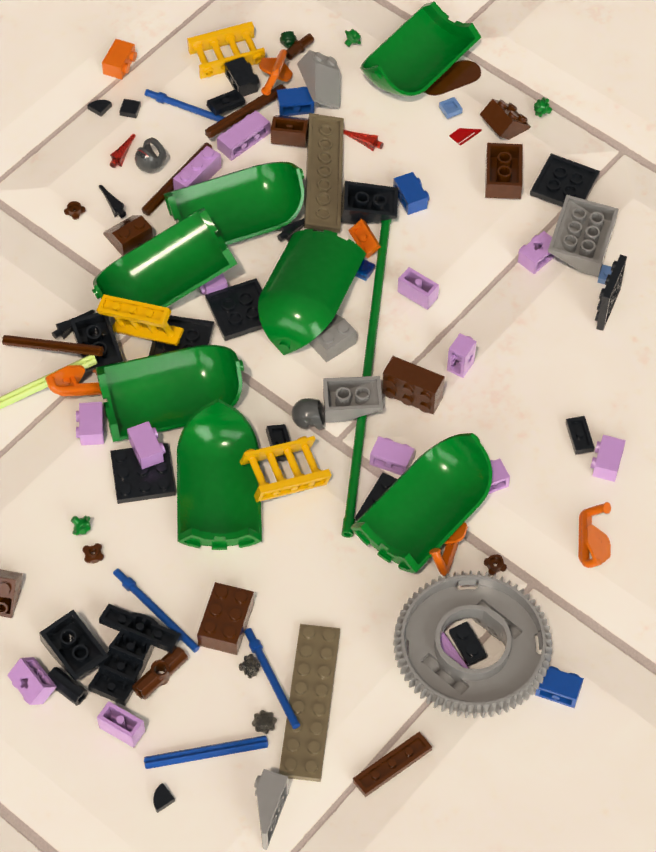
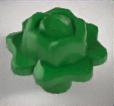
(352, 37)
(542, 107)
(81, 525)

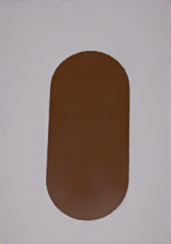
(456, 76)

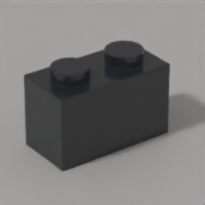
(242, 76)

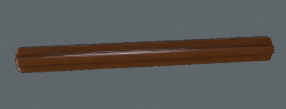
(242, 112)
(158, 198)
(52, 345)

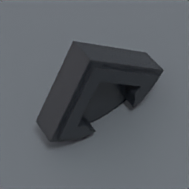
(99, 107)
(162, 798)

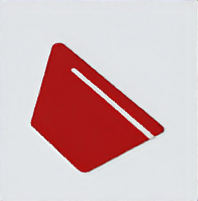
(463, 135)

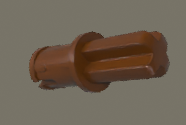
(299, 46)

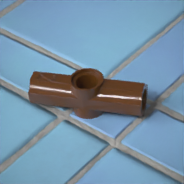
(151, 680)

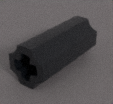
(67, 686)

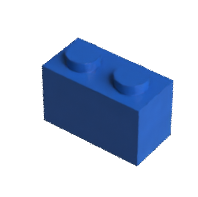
(294, 101)
(411, 193)
(560, 687)

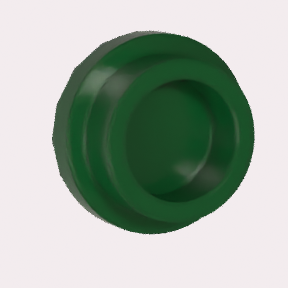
(287, 39)

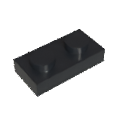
(225, 102)
(277, 435)
(579, 435)
(467, 643)

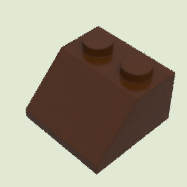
(129, 234)

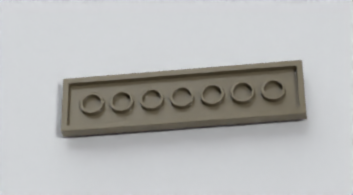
(324, 173)
(311, 702)

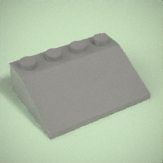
(583, 234)

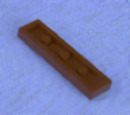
(392, 764)

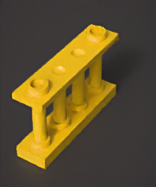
(223, 37)
(140, 319)
(285, 486)

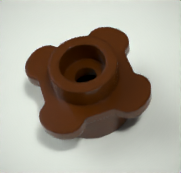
(74, 209)
(93, 558)
(495, 559)

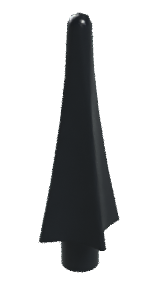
(115, 205)
(288, 230)
(64, 328)

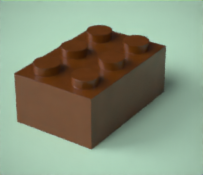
(503, 171)
(413, 385)
(225, 618)

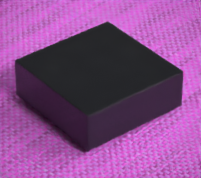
(130, 108)

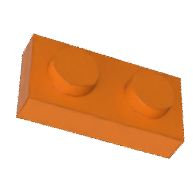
(364, 238)

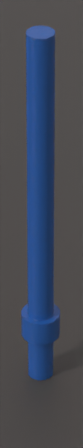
(163, 98)
(130, 585)
(256, 647)

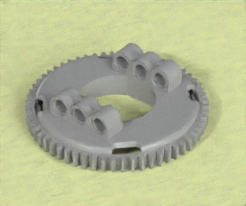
(505, 616)

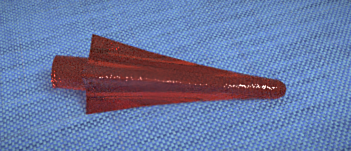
(367, 140)
(119, 155)

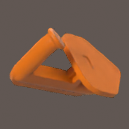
(276, 69)
(66, 382)
(592, 539)
(445, 561)

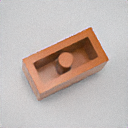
(119, 59)

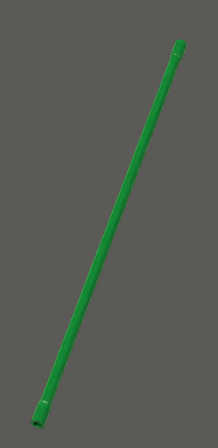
(349, 519)

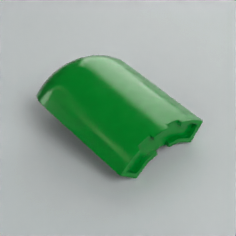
(419, 52)
(244, 201)
(168, 264)
(307, 287)
(168, 387)
(212, 486)
(428, 502)

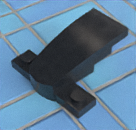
(129, 652)

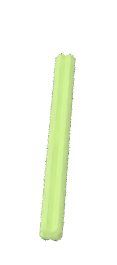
(39, 384)

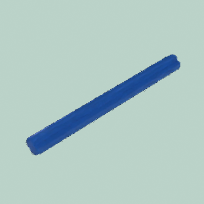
(205, 752)

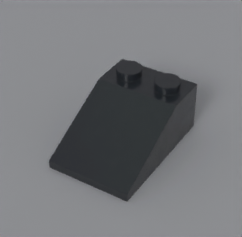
(368, 202)
(97, 331)
(73, 645)

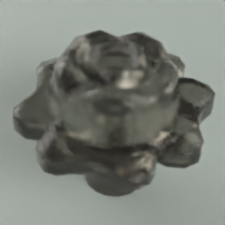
(250, 666)
(264, 722)

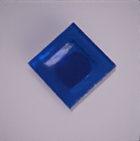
(365, 270)

